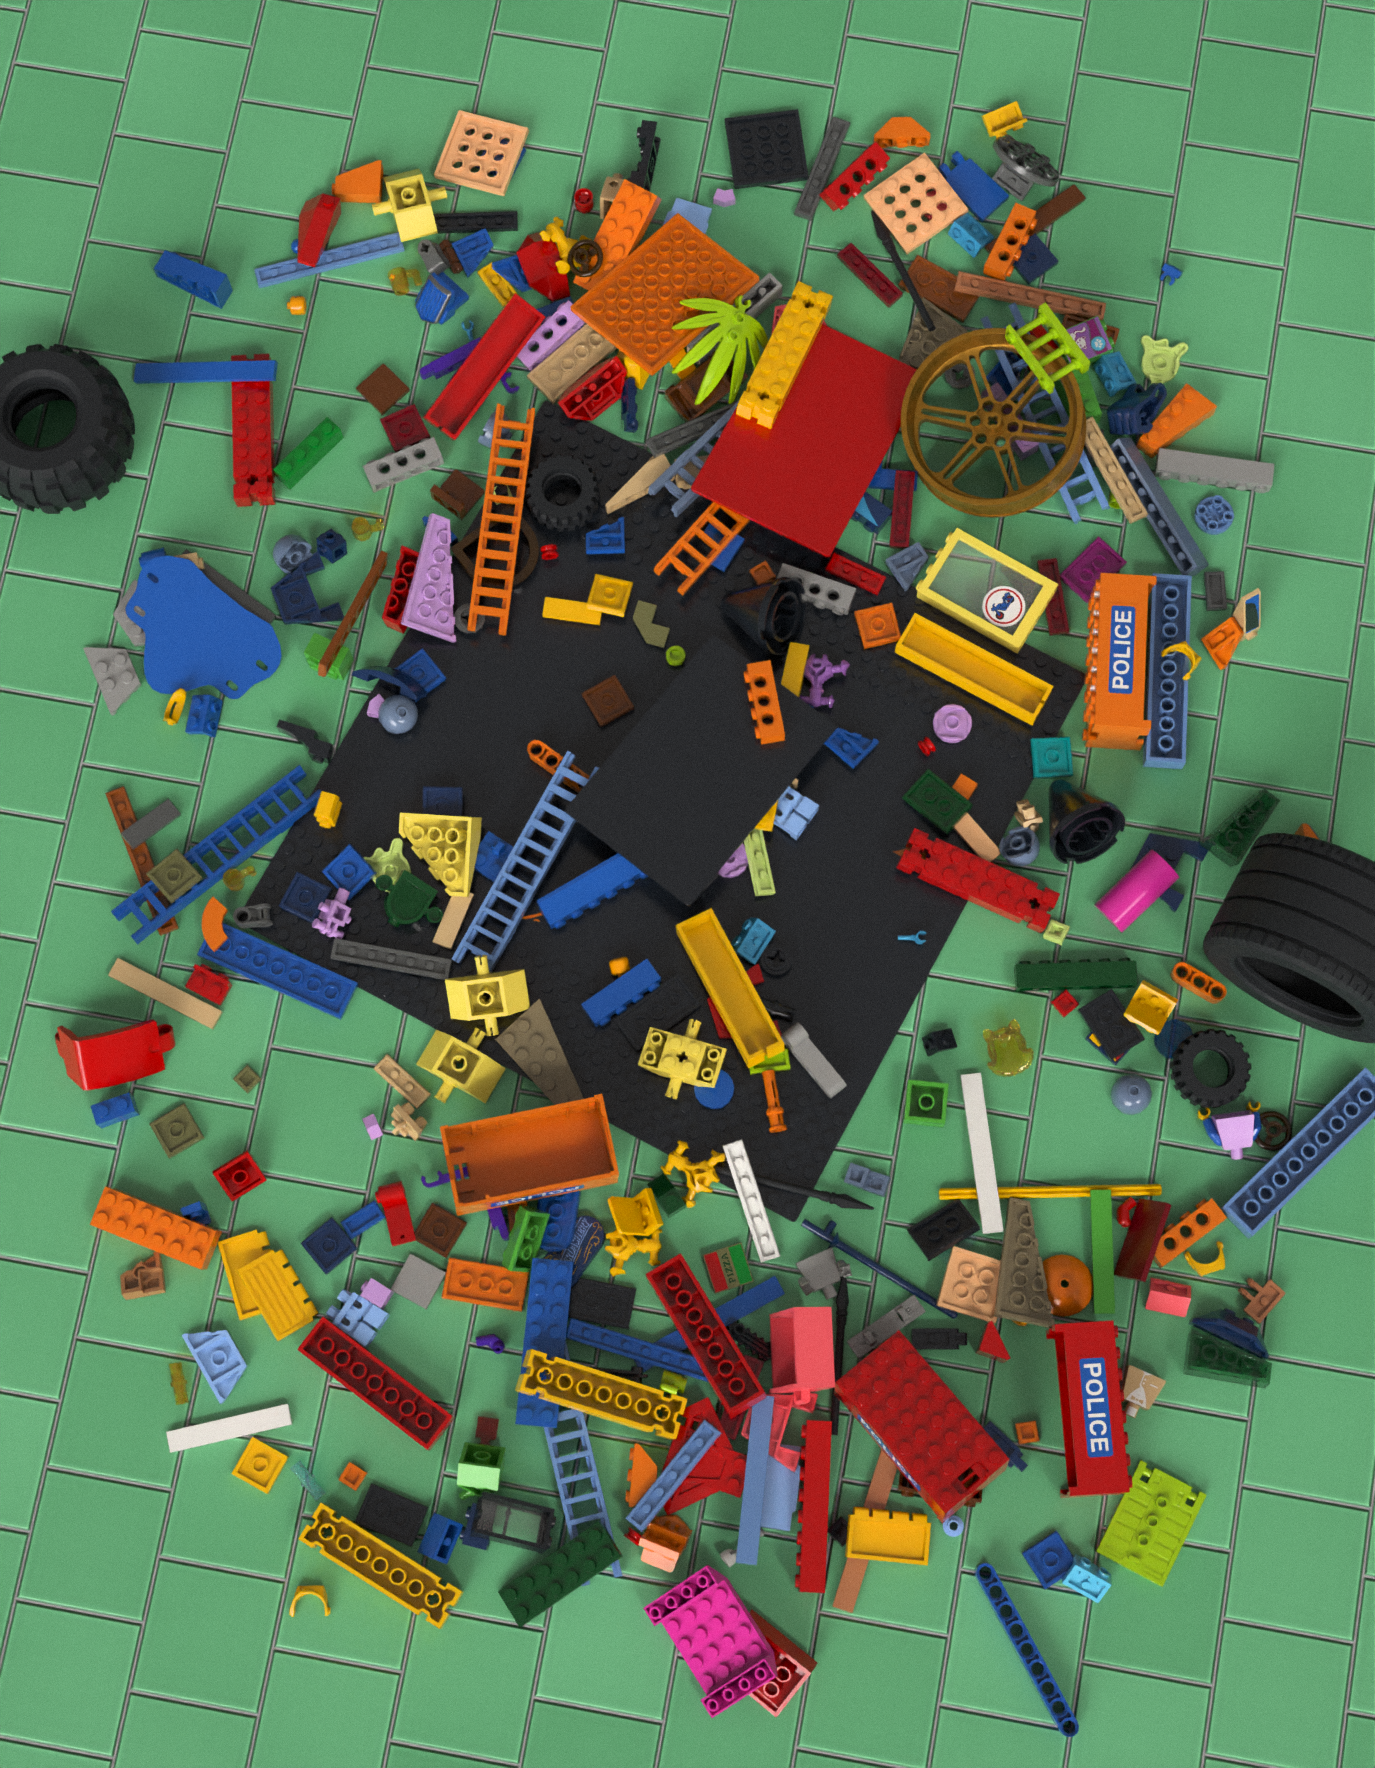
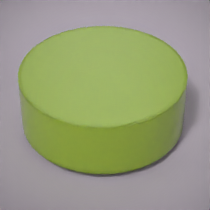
(675, 655)

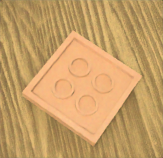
(970, 1284)

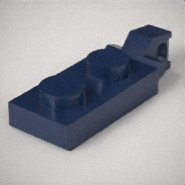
(628, 406)
(1006, 1446)

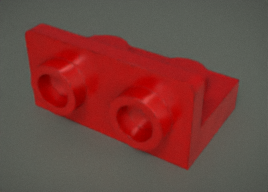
(208, 984)

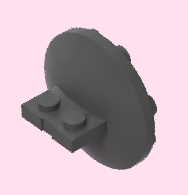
(1020, 169)

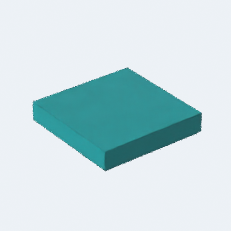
(1051, 757)

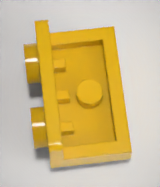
(1003, 119)

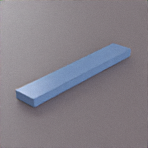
(673, 1476)

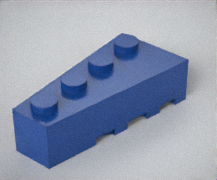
(194, 278)

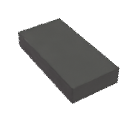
(1215, 591)

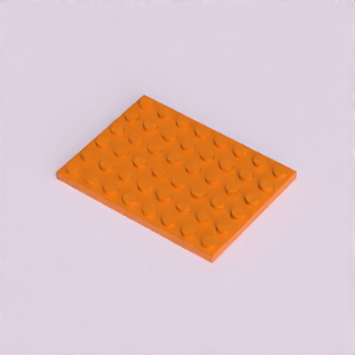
(642, 294)

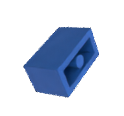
(115, 1110)
(440, 1538)

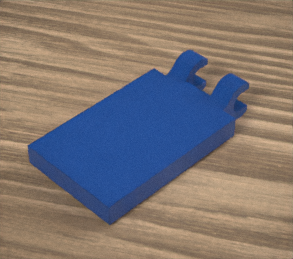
(974, 186)

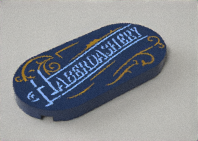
(584, 1247)

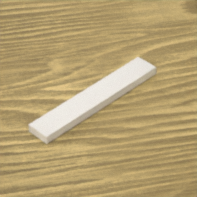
(751, 1200)
(229, 1428)

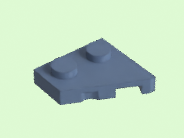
(907, 564)

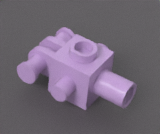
(333, 914)

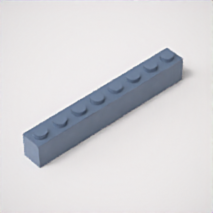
(1159, 509)

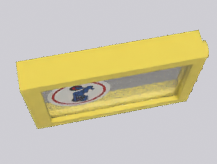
(986, 590)

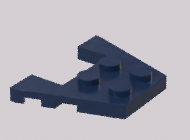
(296, 597)
(1171, 851)

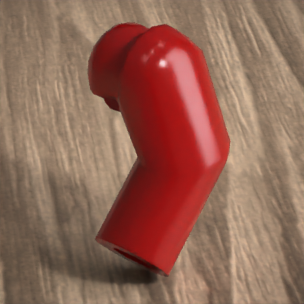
(1123, 1212)

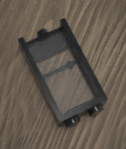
(513, 1522)

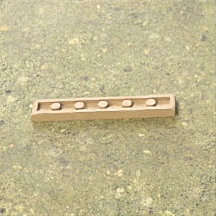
(1113, 473)
(165, 993)

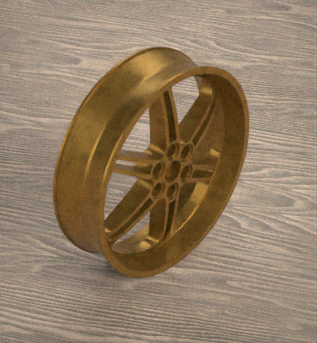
(962, 350)

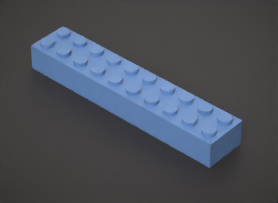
(1165, 689)
(1303, 1155)

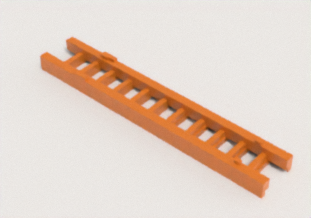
(487, 516)
(695, 530)

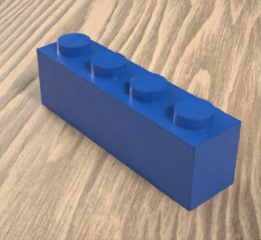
(621, 992)

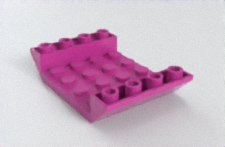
(715, 1638)

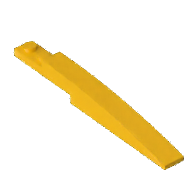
(792, 680)

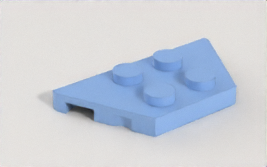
(217, 1359)

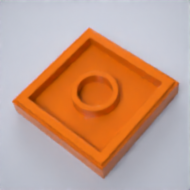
(877, 625)

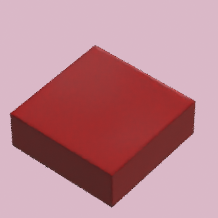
(1064, 1003)

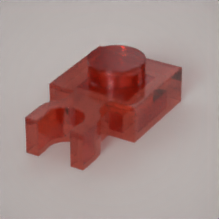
(487, 1429)

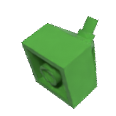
(480, 1469)

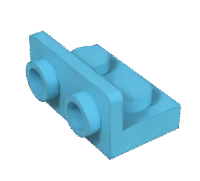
(1087, 1578)

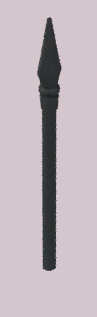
(884, 234)
(840, 1200)
(842, 1303)

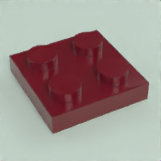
(404, 428)

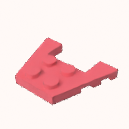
(781, 1412)

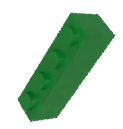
(308, 453)

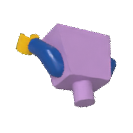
(1233, 1129)

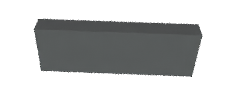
(150, 824)

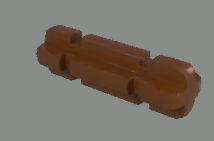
(451, 256)

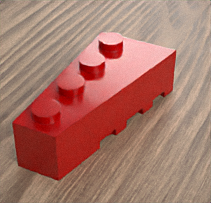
(400, 589)

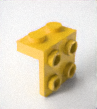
(1150, 1007)
(636, 1214)

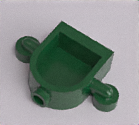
(408, 899)

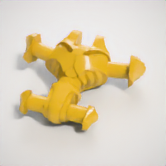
(564, 244)
(698, 1174)
(624, 1246)

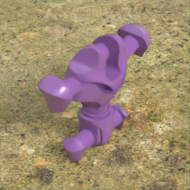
(818, 671)

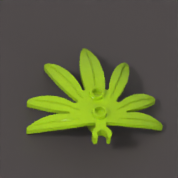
(733, 330)

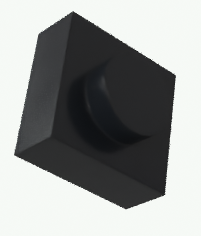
(838, 1531)

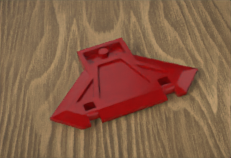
(717, 1470)

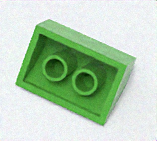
(1088, 396)
(525, 1238)

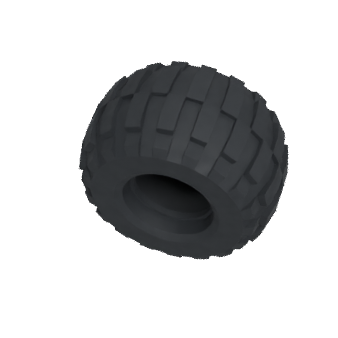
(88, 456)

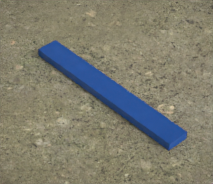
(205, 372)
(728, 1313)
(634, 1348)

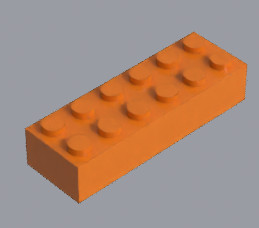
(621, 229)
(155, 1228)

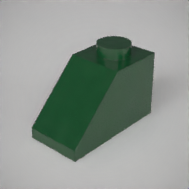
(667, 1195)

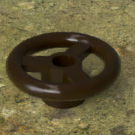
(578, 255)
(1279, 1129)

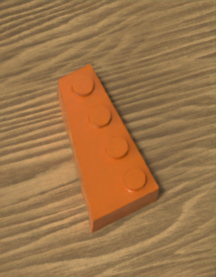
(1179, 417)

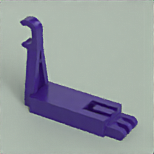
(452, 361)
(496, 1214)

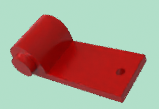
(396, 1212)

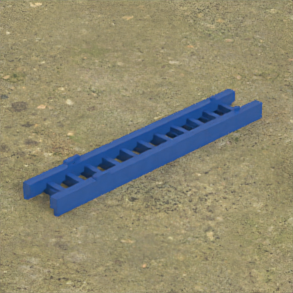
(225, 831)

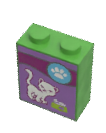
(1091, 339)

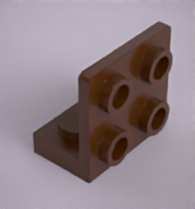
(457, 494)

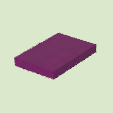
(1088, 566)

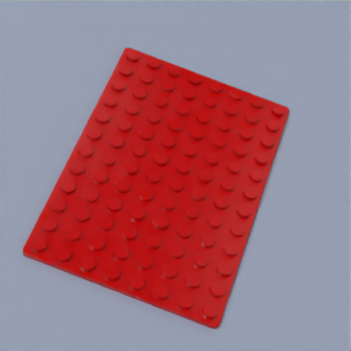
(821, 448)

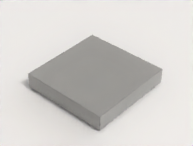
(418, 1281)

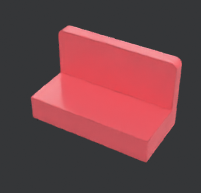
(1168, 1297)

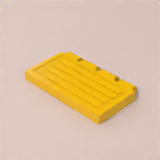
(235, 1254)
(276, 1295)
(888, 1538)

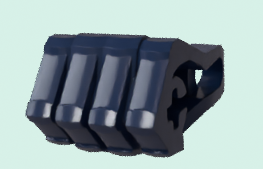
(1136, 410)

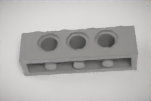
(400, 473)
(825, 586)

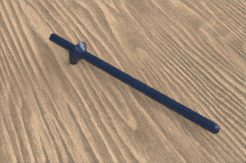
(836, 1242)

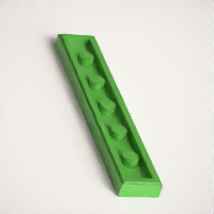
(1102, 1252)

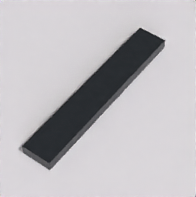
(476, 221)

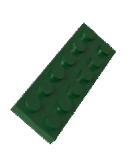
(560, 1574)

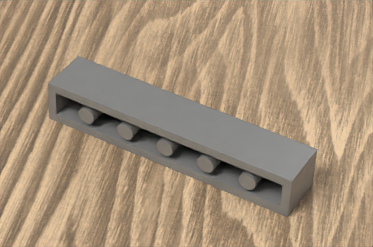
(761, 297)
(1214, 470)

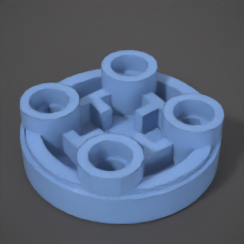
(1214, 515)

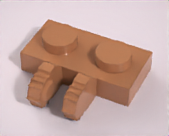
(1263, 1301)

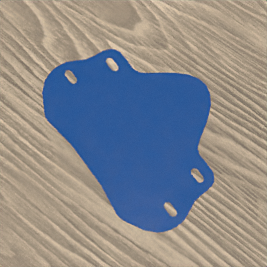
(198, 632)

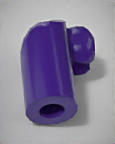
(492, 1341)

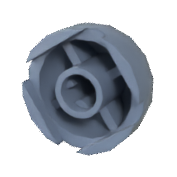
(486, 438)
(291, 552)
(398, 714)
(1020, 846)
(1131, 1094)

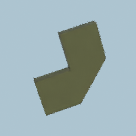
(643, 619)

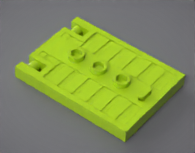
(1150, 1524)

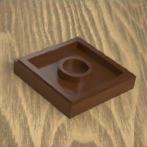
(382, 389)
(607, 700)
(439, 1230)

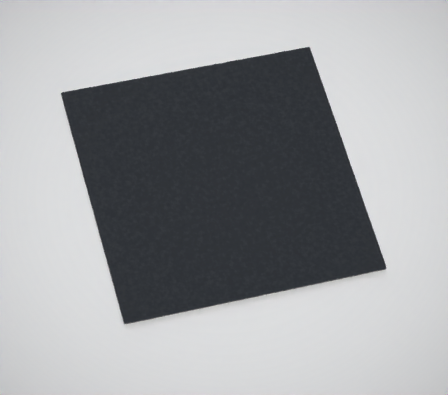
(834, 886)

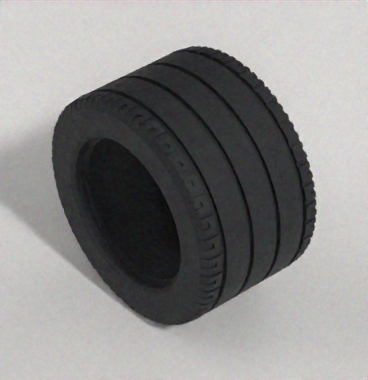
(1302, 933)

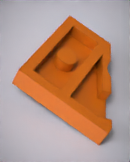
(1223, 641)

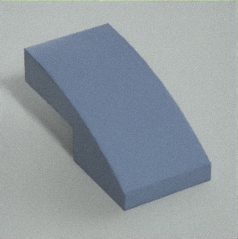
(867, 1180)

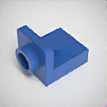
(198, 1212)

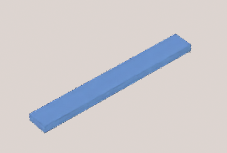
(330, 260)
(755, 1482)

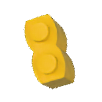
(327, 809)

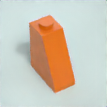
(360, 184)

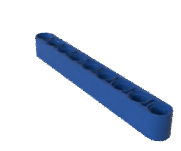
(1027, 1660)

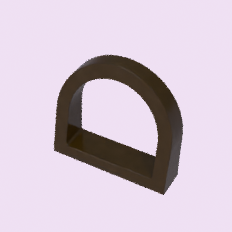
(457, 552)

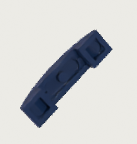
(409, 687)

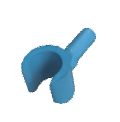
(469, 330)
(913, 937)

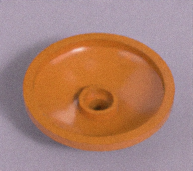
(1080, 1284)

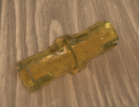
(178, 1383)

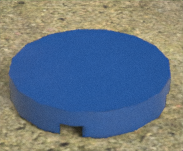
(716, 1097)

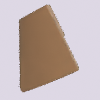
(144, 1279)

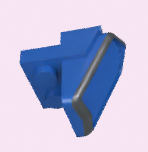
(439, 299)

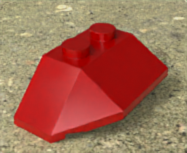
(539, 267)
(594, 391)

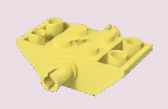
(410, 204)
(506, 990)
(663, 1054)
(479, 1071)

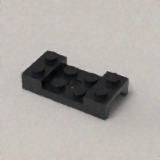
(649, 151)

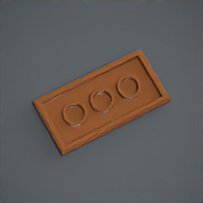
(938, 288)

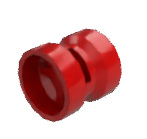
(584, 196)

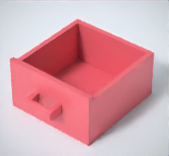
(802, 1351)

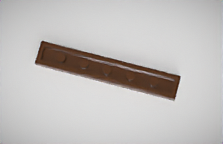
(1051, 212)

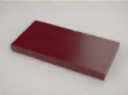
(1142, 1240)

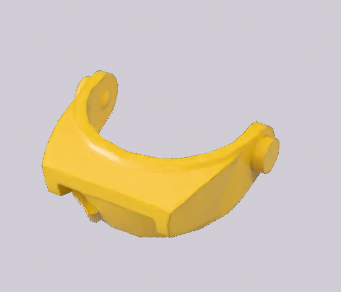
(1184, 648)
(179, 698)
(1204, 1269)
(318, 1590)

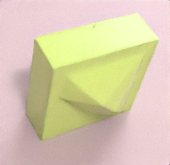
(1056, 932)

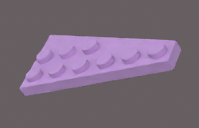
(431, 591)

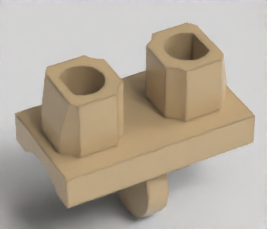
(1027, 815)
(405, 1124)

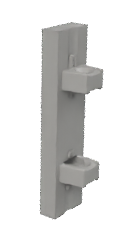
(885, 1326)

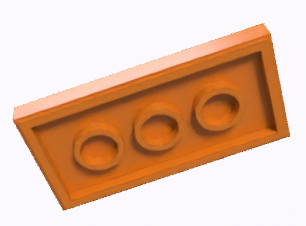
(485, 1285)

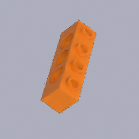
(1019, 216)
(763, 672)
(1213, 1217)

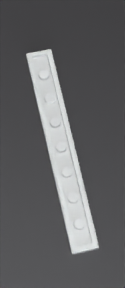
(981, 1153)

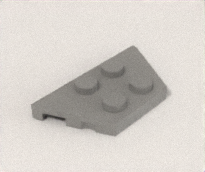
(132, 630)
(113, 674)

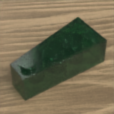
(1239, 830)
(1217, 1361)

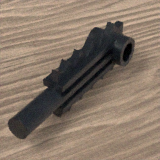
(750, 1341)
(635, 1374)

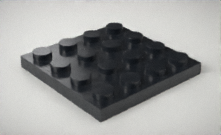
(766, 149)

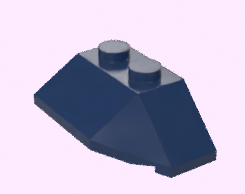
(1233, 1330)

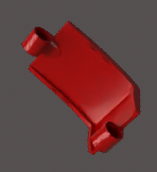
(115, 1055)

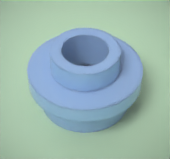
(960, 1526)

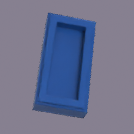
(363, 1219)

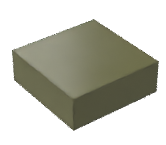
(247, 1079)

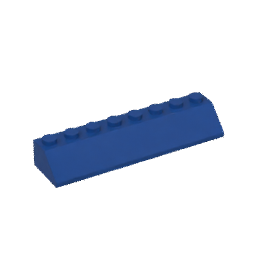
(588, 890)

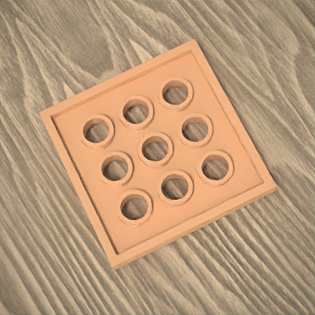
(482, 126)
(906, 177)

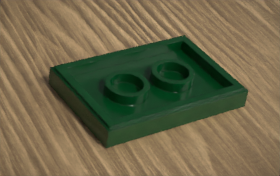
(937, 801)

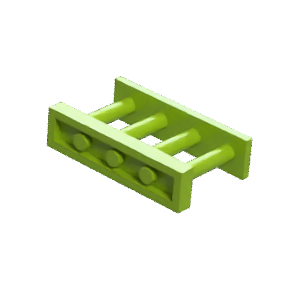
(1055, 331)

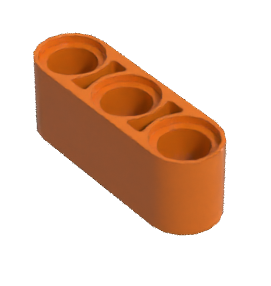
(1188, 982)

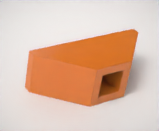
(902, 133)
(641, 1475)

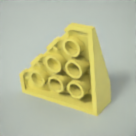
(446, 845)

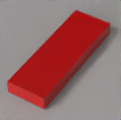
(855, 574)

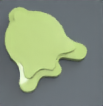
(1159, 360)
(390, 862)

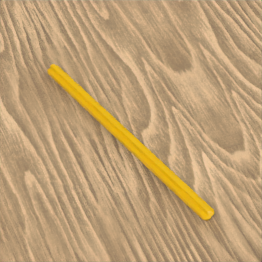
(1054, 1191)

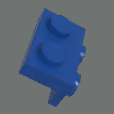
(204, 715)

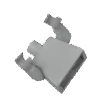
(821, 1273)

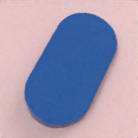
(561, 1222)

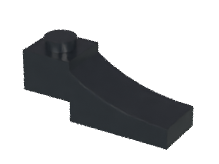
(318, 750)

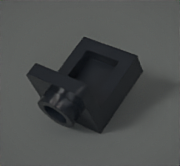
(939, 1041)

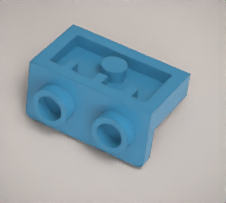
(970, 234)
(1114, 373)
(752, 939)

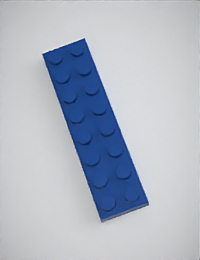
(282, 971)
(545, 1332)

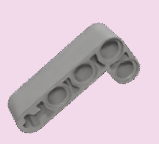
(812, 1060)

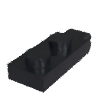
(938, 1338)

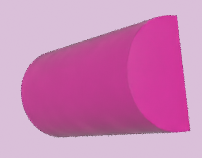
(1137, 890)

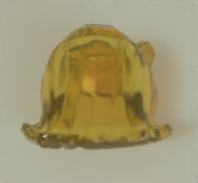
(1008, 1050)

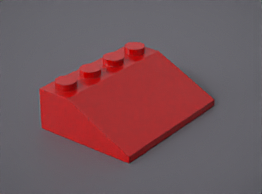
(792, 1669)

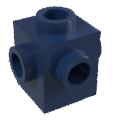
(331, 545)

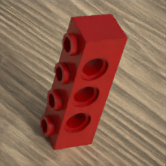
(875, 156)

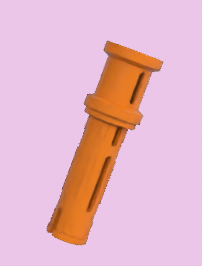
(774, 1110)

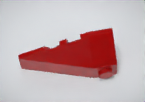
(316, 226)

